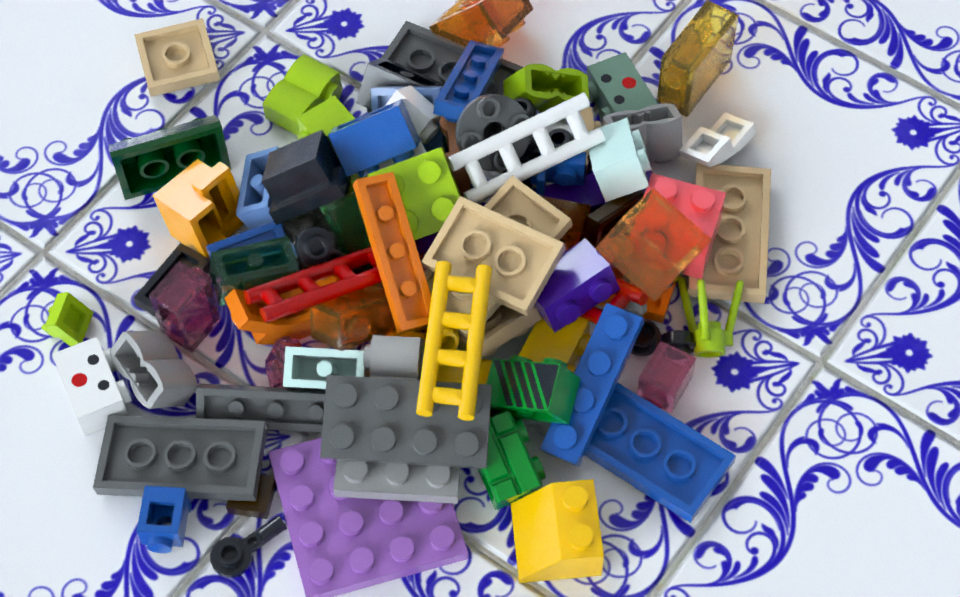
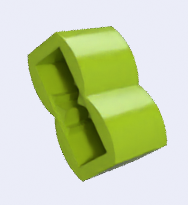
(545, 85)
(302, 89)

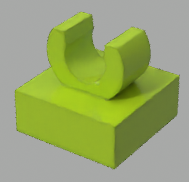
(68, 319)

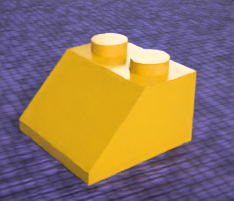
(558, 533)

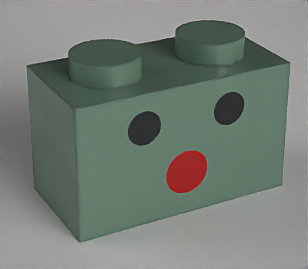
(617, 86)

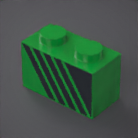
(533, 389)

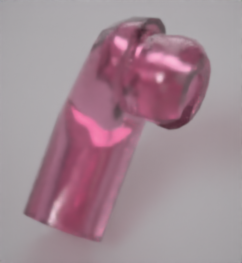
(275, 360)

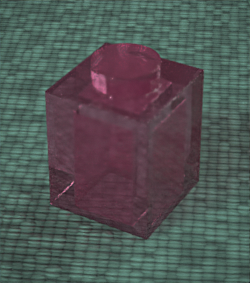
(666, 376)

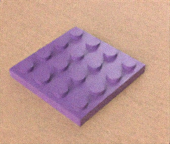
(357, 541)

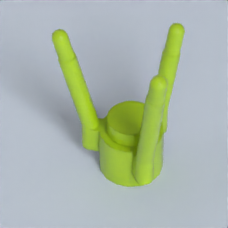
(708, 335)

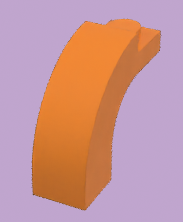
(249, 318)

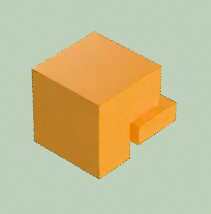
(200, 205)

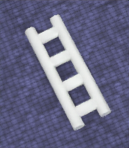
(549, 155)

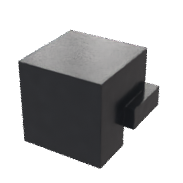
(303, 177)

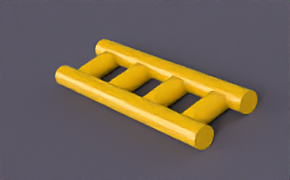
(469, 359)

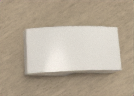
(719, 142)

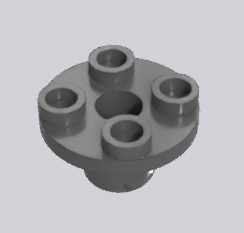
(488, 117)

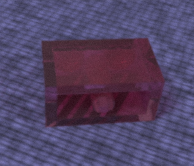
(185, 306)

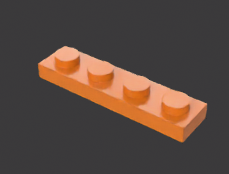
(394, 251)

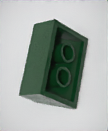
(156, 158)

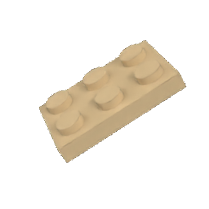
(518, 254)

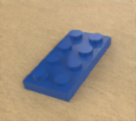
(658, 453)

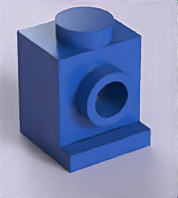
(159, 507)

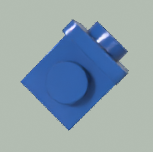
(565, 174)

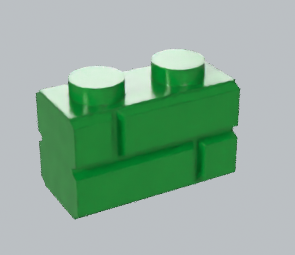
(510, 468)

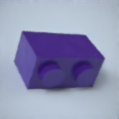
(576, 286)

